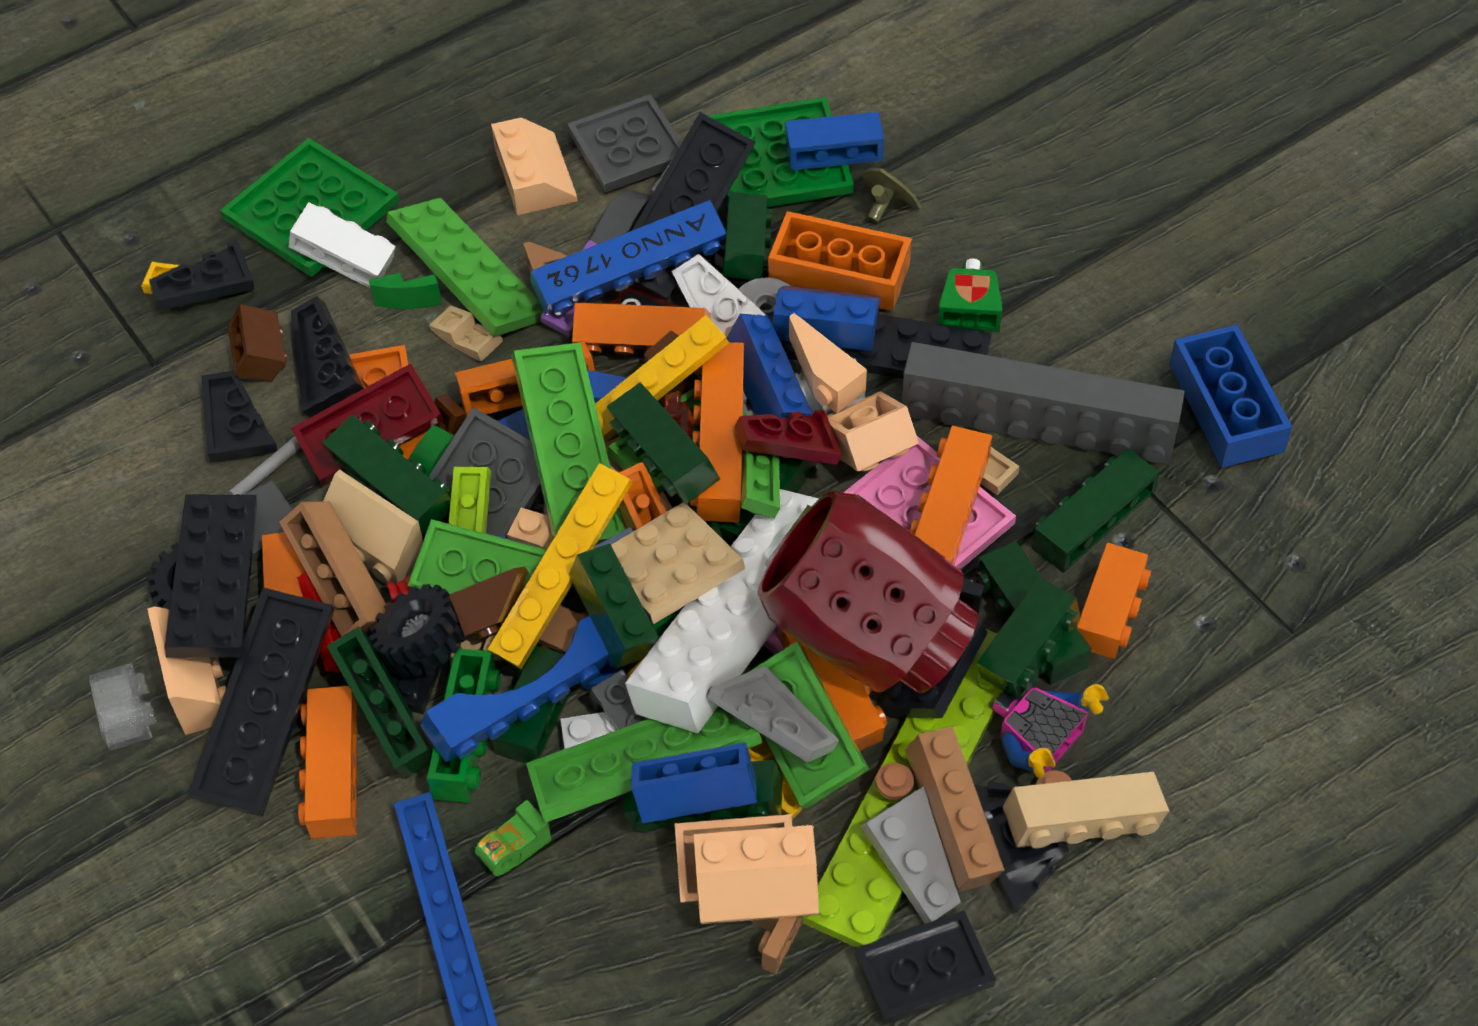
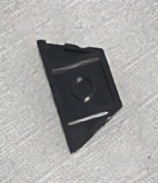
(1023, 866)

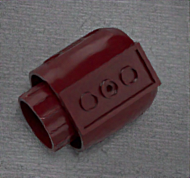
(867, 595)

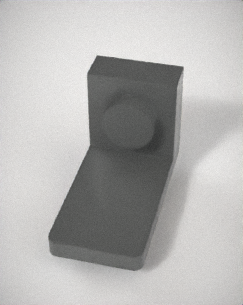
(615, 701)

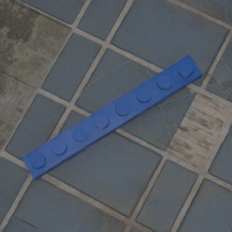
(444, 912)

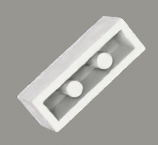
(341, 245)

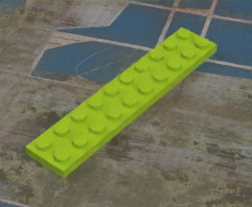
(857, 887)

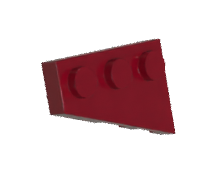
(790, 437)

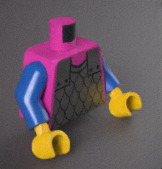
(1044, 725)

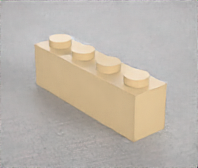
(1085, 809)

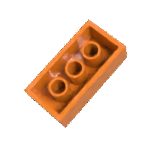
(840, 258)

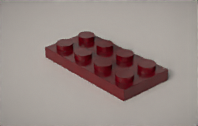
(394, 405)

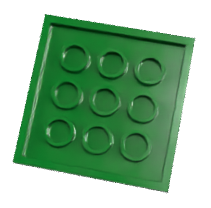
(768, 165)
(306, 175)

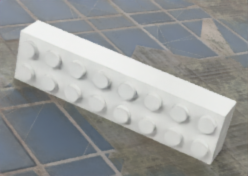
(714, 633)

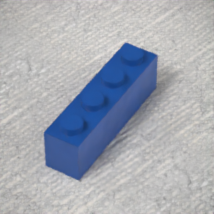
(766, 369)

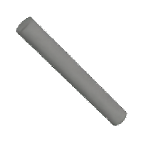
(266, 468)

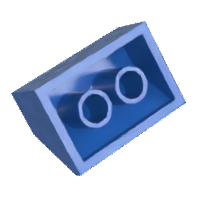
(841, 317)

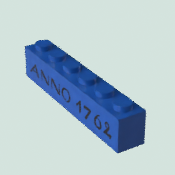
(628, 258)

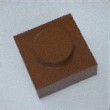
(452, 414)

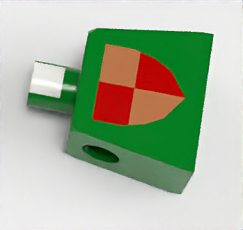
(971, 298)

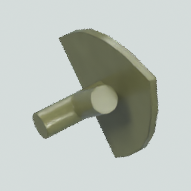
(885, 187)

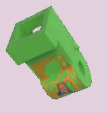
(514, 840)

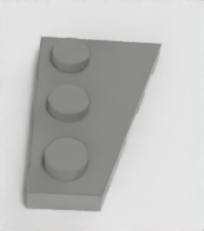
(775, 712)
(915, 855)

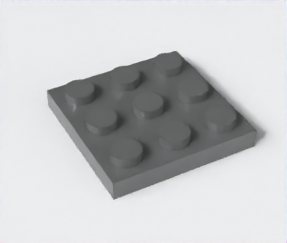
(626, 142)
(509, 457)

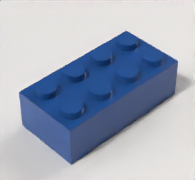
(1230, 396)

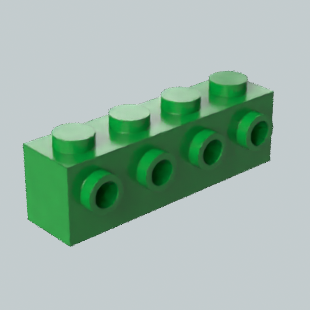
(454, 780)

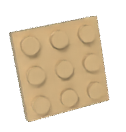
(675, 561)

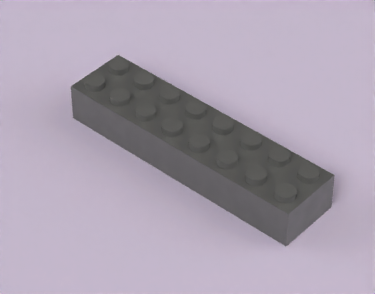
(1041, 402)

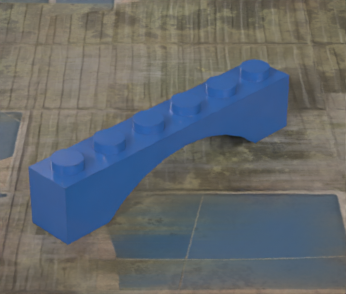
(467, 719)

